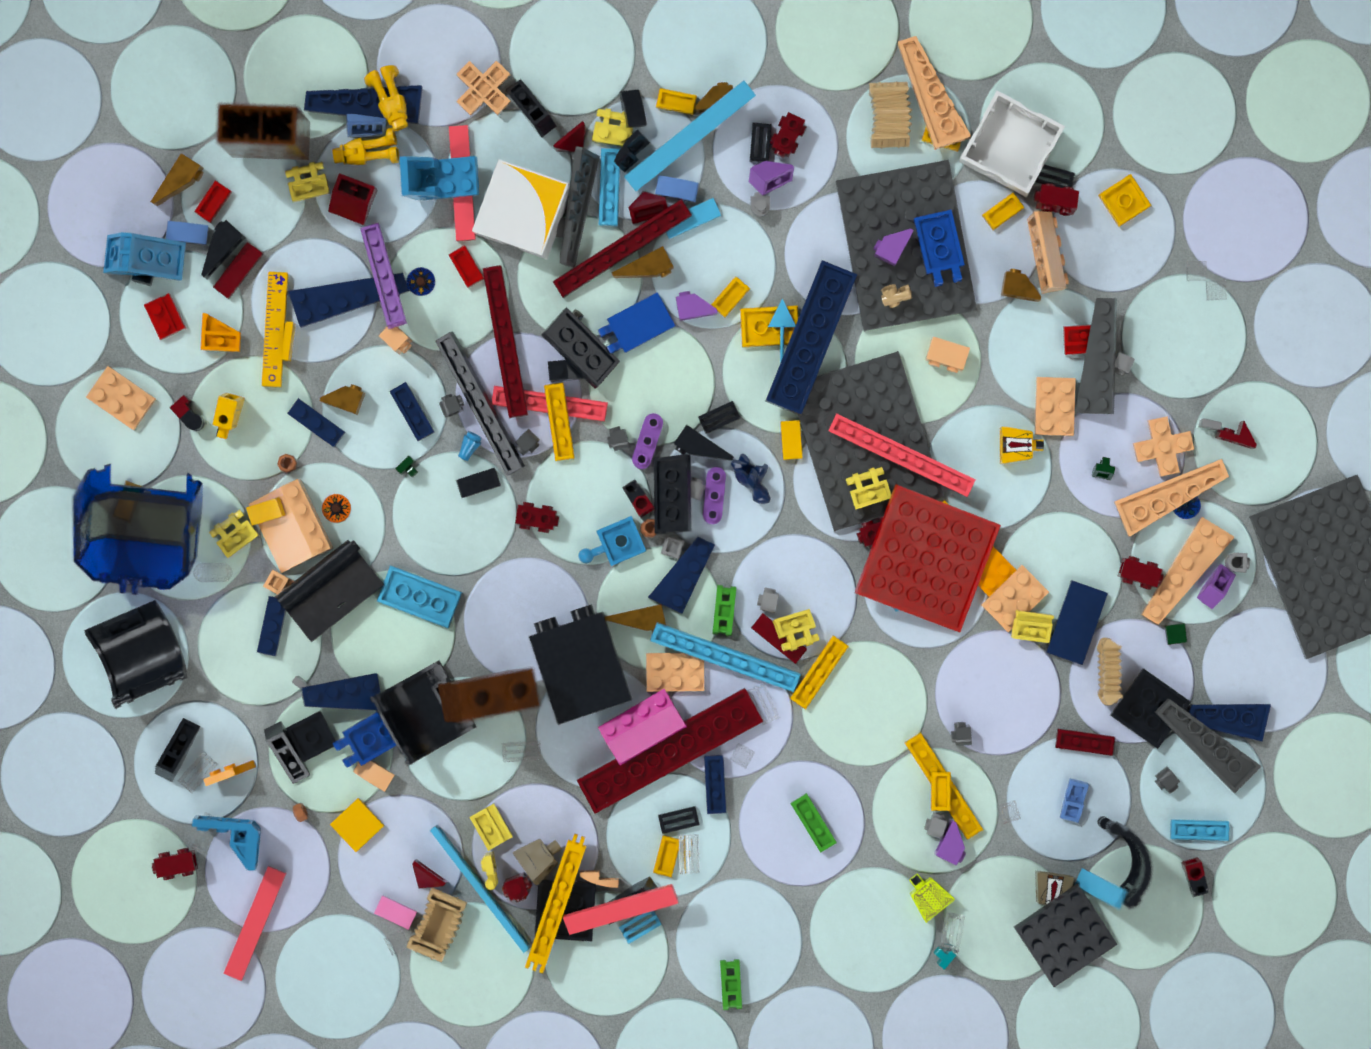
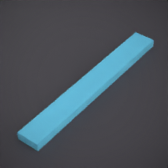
(690, 135)
(725, 657)
(480, 888)

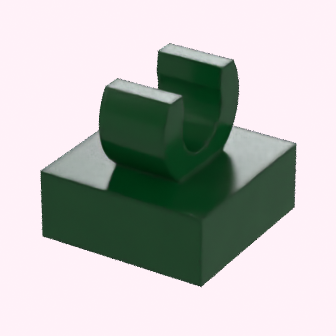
(406, 466)

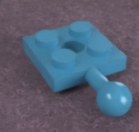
(608, 539)

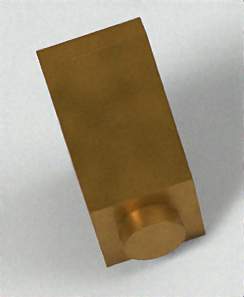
(713, 96)
(1019, 286)
(345, 398)

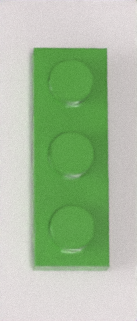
(813, 822)

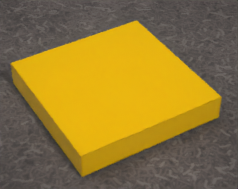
(1124, 200)
(357, 825)

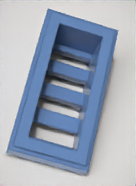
(358, 131)

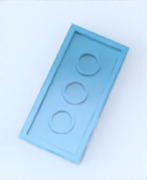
(419, 596)

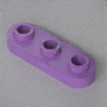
(641, 448)
(714, 504)

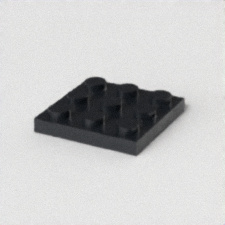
(1139, 705)
(580, 898)

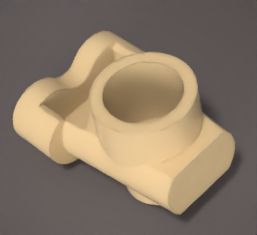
(893, 296)

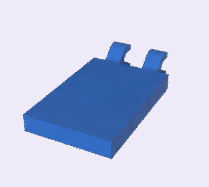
(939, 245)
(638, 324)
(366, 739)

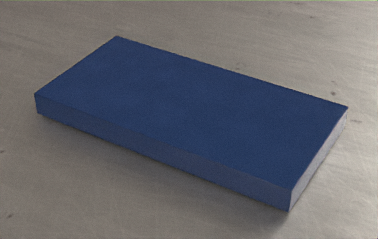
(1076, 622)

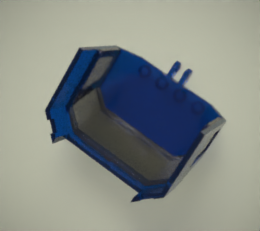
(135, 532)

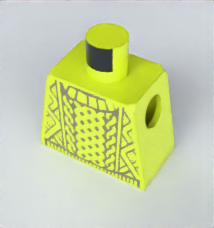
(929, 896)

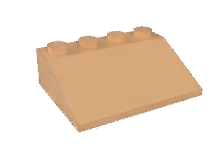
(1046, 252)
(299, 533)

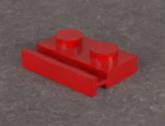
(164, 316)
(1076, 339)

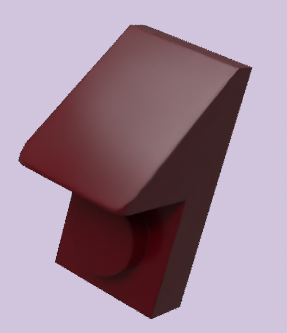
(1242, 437)

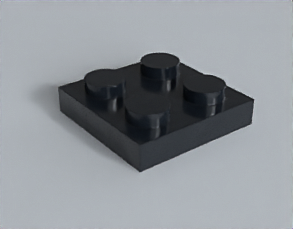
(311, 736)

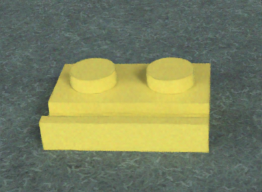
(1032, 626)
(491, 826)

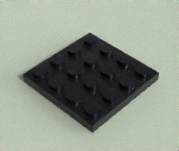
(1065, 935)

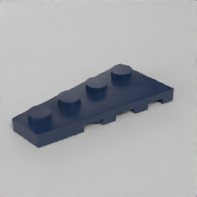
(681, 580)
(343, 694)
(1235, 719)

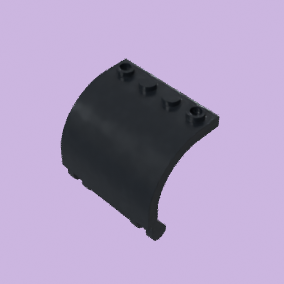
(138, 652)
(416, 716)
(1141, 865)

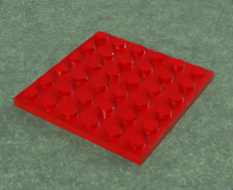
(927, 558)

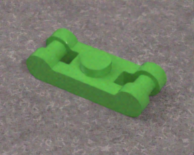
(724, 610)
(731, 984)

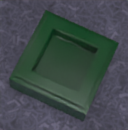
(1175, 633)

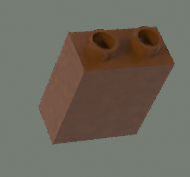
(263, 131)
(489, 695)

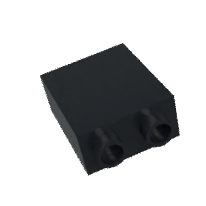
(579, 665)

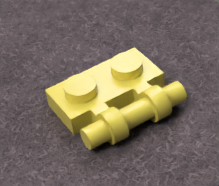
(609, 133)
(308, 187)
(869, 494)
(237, 538)
(794, 624)
(489, 865)

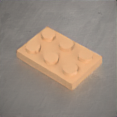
(121, 398)
(1055, 406)
(1018, 592)
(674, 672)

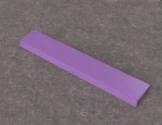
(383, 276)

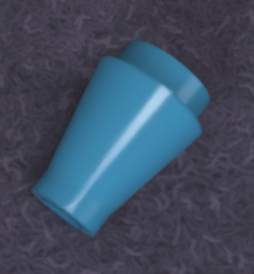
(469, 445)

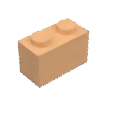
(396, 339)
(947, 354)

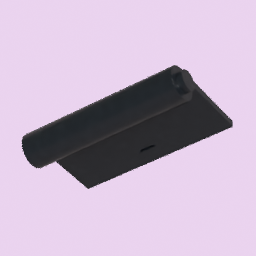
(320, 591)

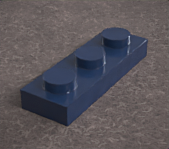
(412, 411)
(316, 422)
(271, 627)
(715, 784)

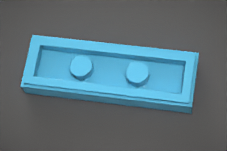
(700, 214)
(1199, 830)

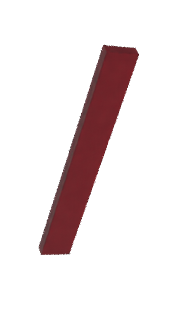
(622, 248)
(505, 341)

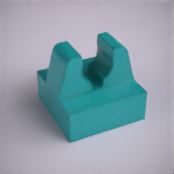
(945, 957)

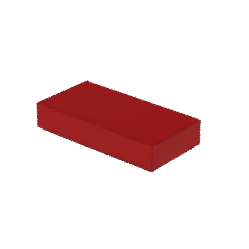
(213, 201)
(466, 266)

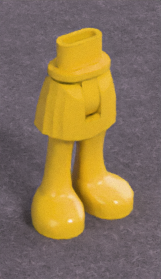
(391, 107)
(355, 151)

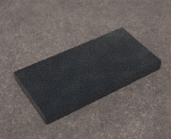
(580, 348)
(672, 494)

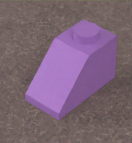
(770, 176)
(892, 246)
(692, 306)
(1216, 586)
(951, 845)

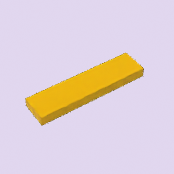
(559, 421)
(819, 672)

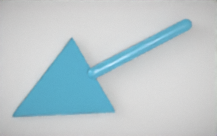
(782, 319)

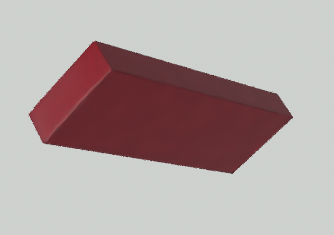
(238, 270)
(765, 628)
(1085, 742)

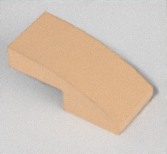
(277, 582)
(374, 774)
(594, 877)

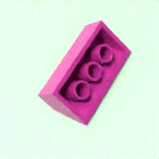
(642, 726)

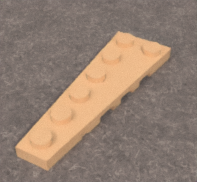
(937, 109)
(1155, 502)
(1194, 558)

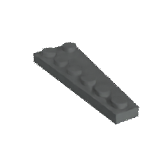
(581, 187)
(1098, 373)
(1219, 755)

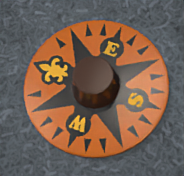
(336, 508)

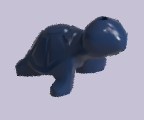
(751, 477)

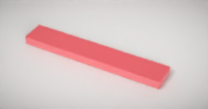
(462, 205)
(576, 406)
(620, 909)
(255, 923)

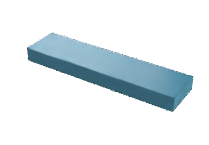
(609, 188)
(1101, 888)

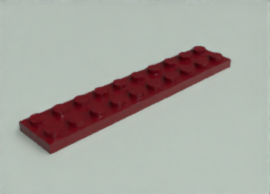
(703, 733)

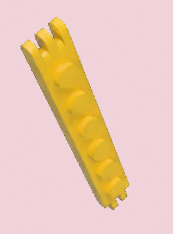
(556, 903)

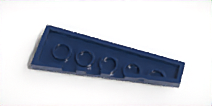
(361, 102)
(331, 300)

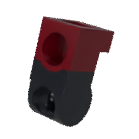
(187, 415)
(638, 498)
(1195, 876)

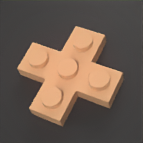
(483, 88)
(1163, 446)

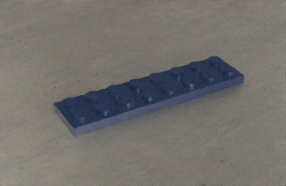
(811, 338)

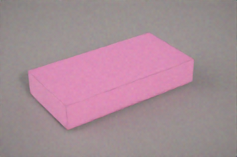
(395, 912)

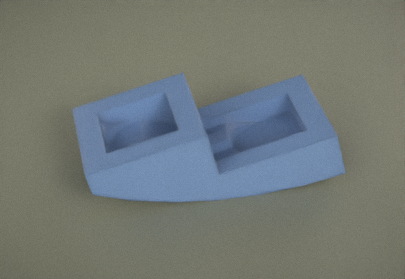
(677, 188)
(187, 232)
(1074, 800)

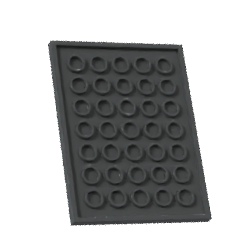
(886, 205)
(880, 400)
(1321, 563)

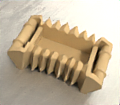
(890, 114)
(1109, 671)
(438, 925)

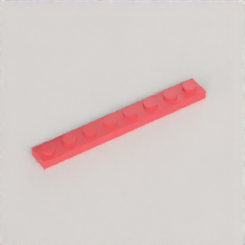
(901, 455)

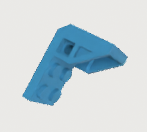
(438, 179)
(144, 255)
(244, 847)

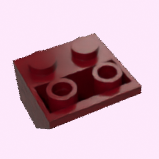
(352, 199)

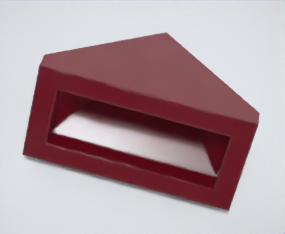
(572, 139)
(646, 207)
(426, 877)

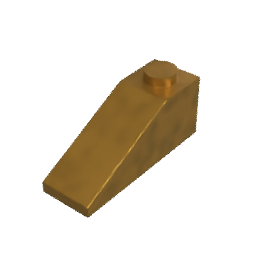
(179, 178)
(650, 265)
(641, 618)

